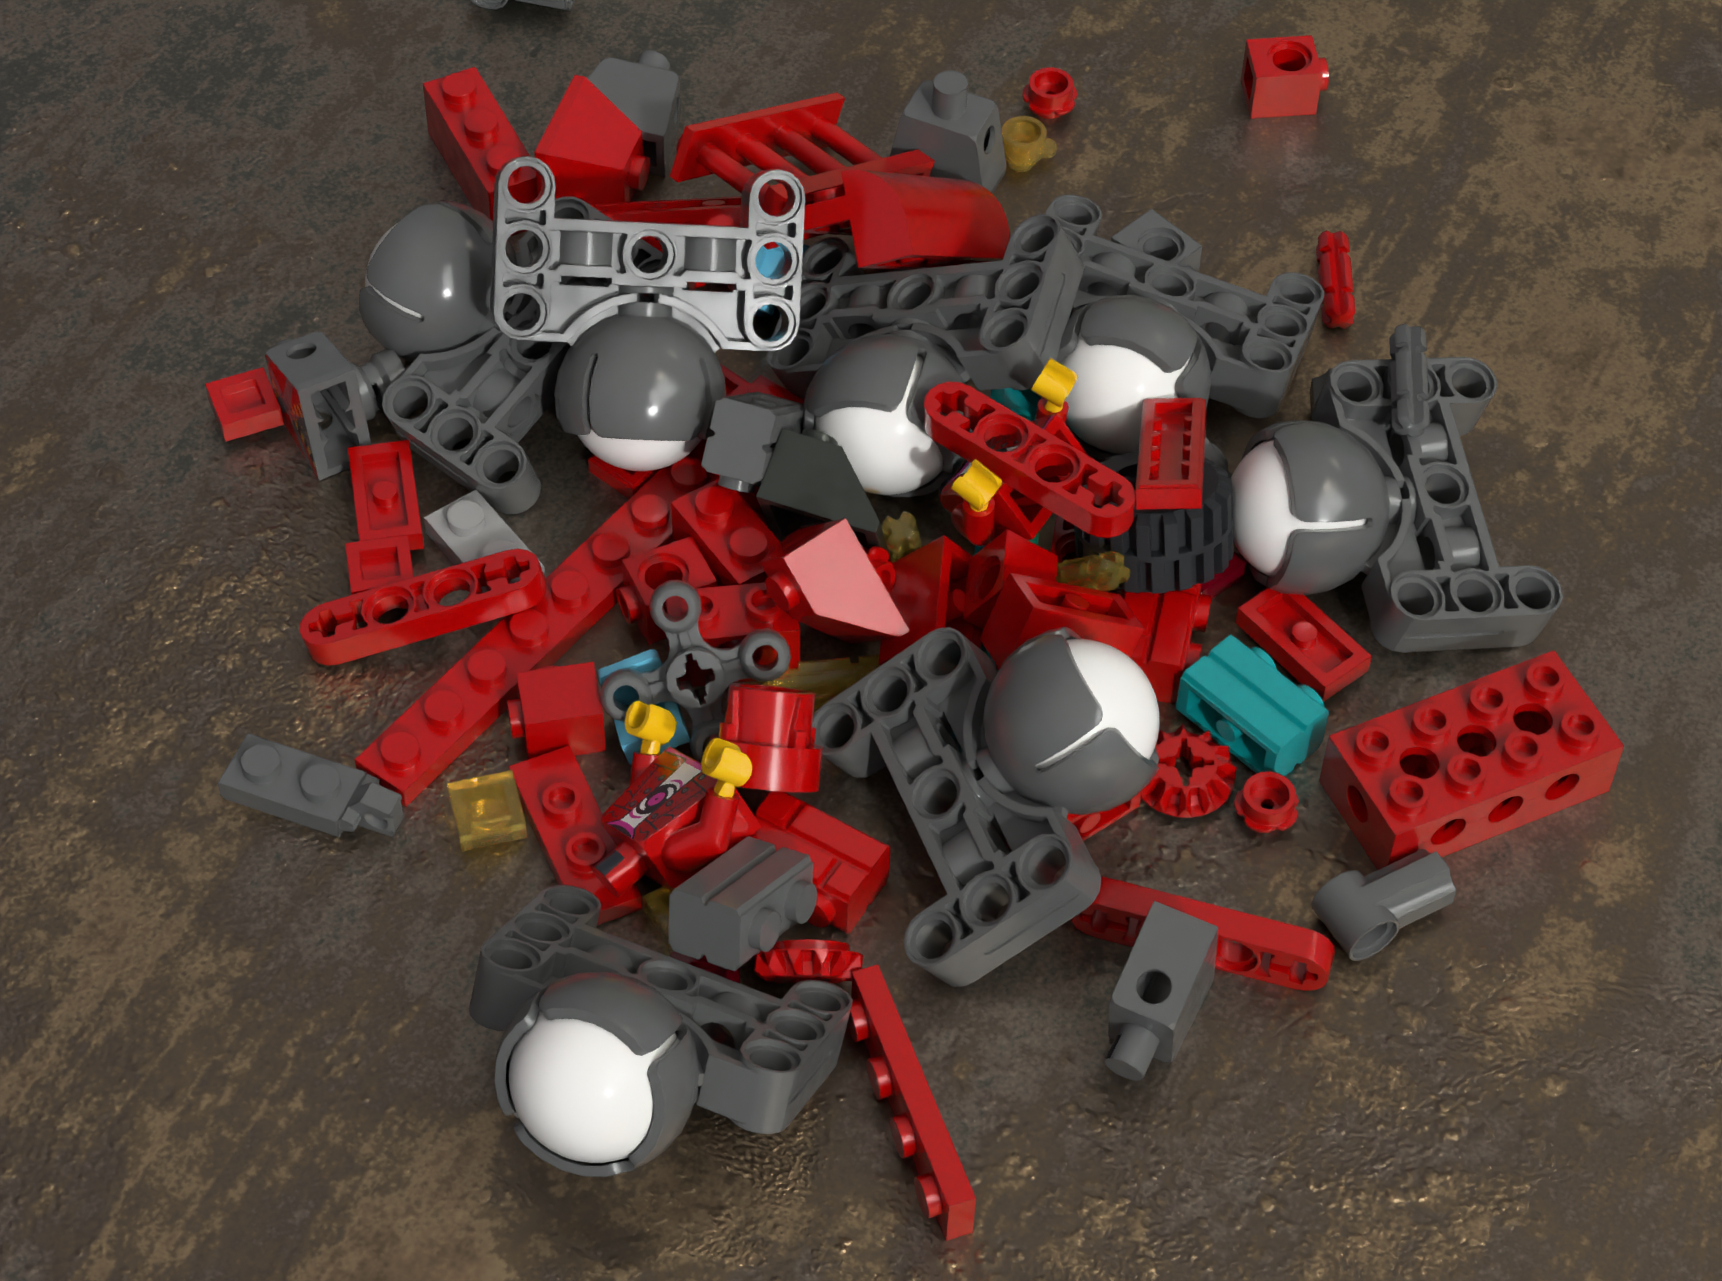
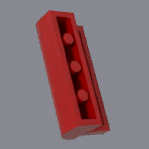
(911, 220)

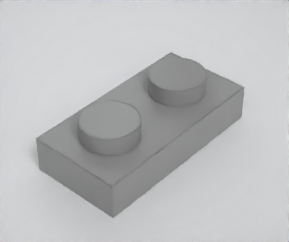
(471, 531)

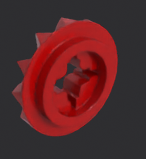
(1210, 780)
(808, 960)

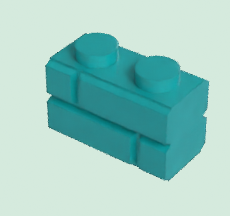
(1252, 707)

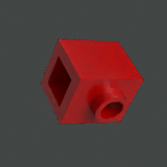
(558, 710)

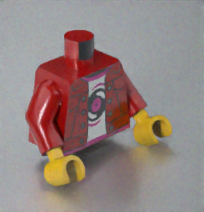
(987, 506)
(675, 809)

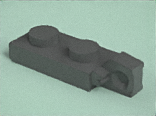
(308, 789)

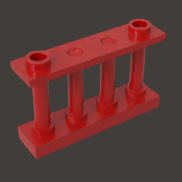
(781, 131)

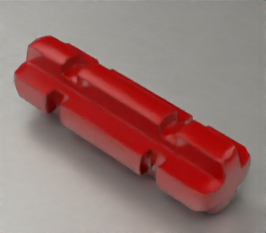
(1335, 279)

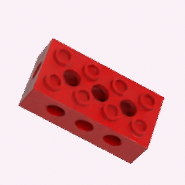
(1470, 762)

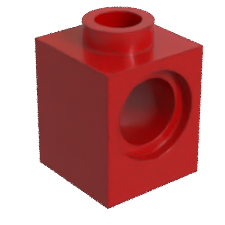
(1283, 76)
(991, 568)
(648, 570)

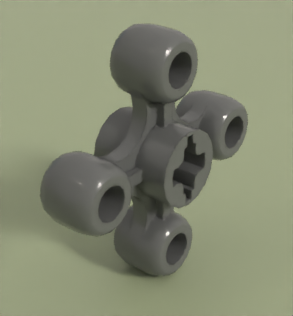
(684, 639)

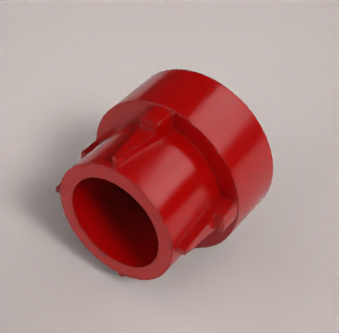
(775, 734)

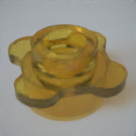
(1026, 142)

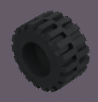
(1170, 546)

